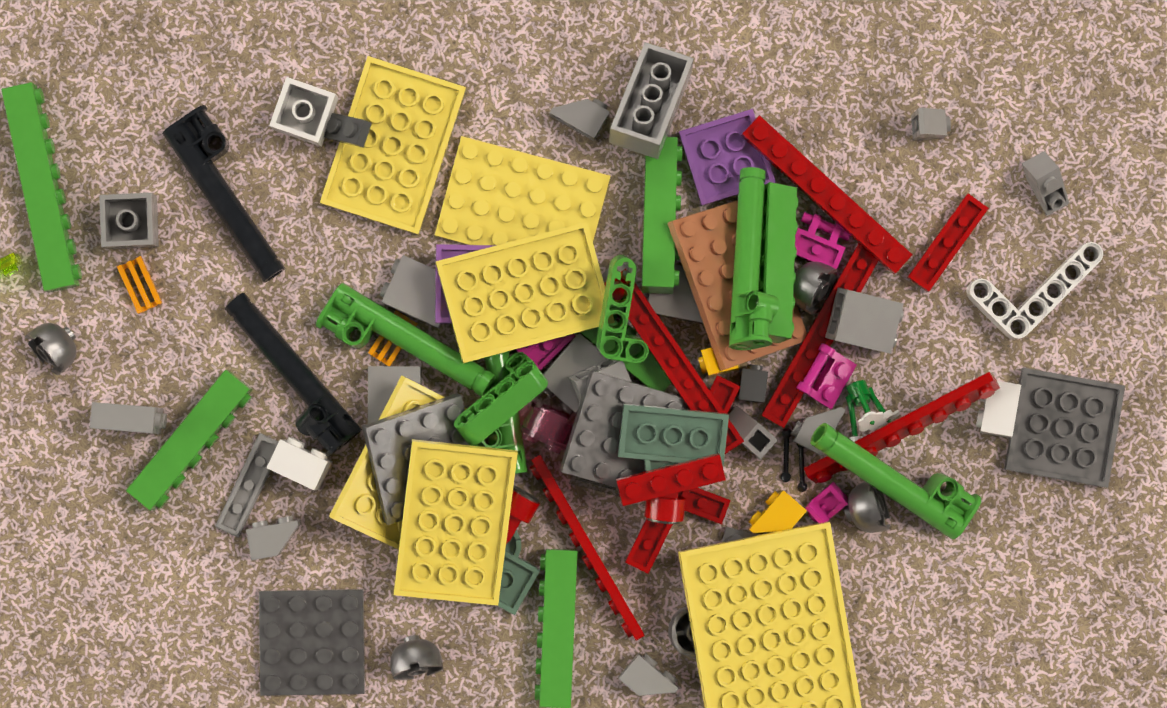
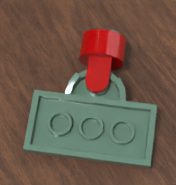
(668, 438)
(517, 573)

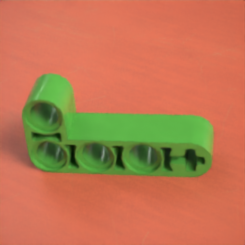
(621, 307)
(502, 400)

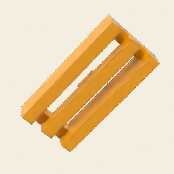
(148, 305)
(372, 351)

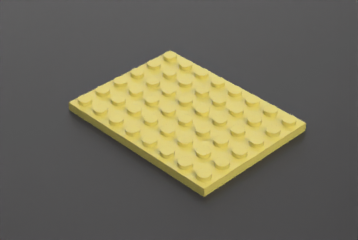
(770, 621)

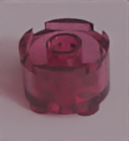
(547, 426)

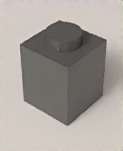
(753, 384)

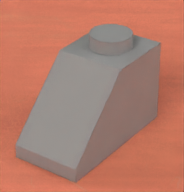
(583, 116)
(930, 124)
(804, 430)

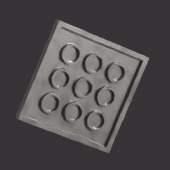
(597, 426)
(1065, 427)
(390, 447)
(311, 642)

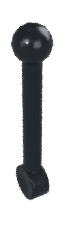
(785, 476)
(802, 486)

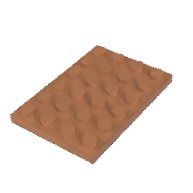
(707, 256)

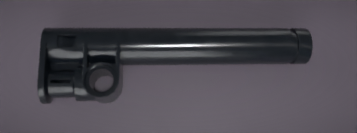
(192, 147)
(324, 416)

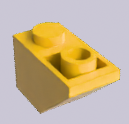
(709, 364)
(779, 515)

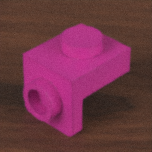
(826, 503)

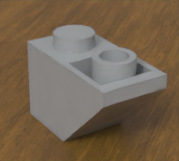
(1046, 182)
(755, 436)
(270, 540)
(646, 679)

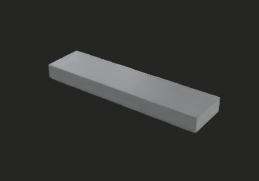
(247, 486)

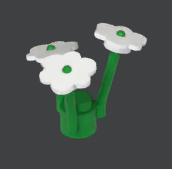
(860, 396)

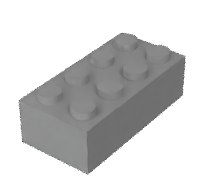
(651, 100)

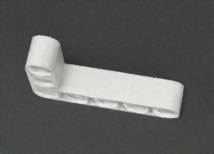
(1039, 296)

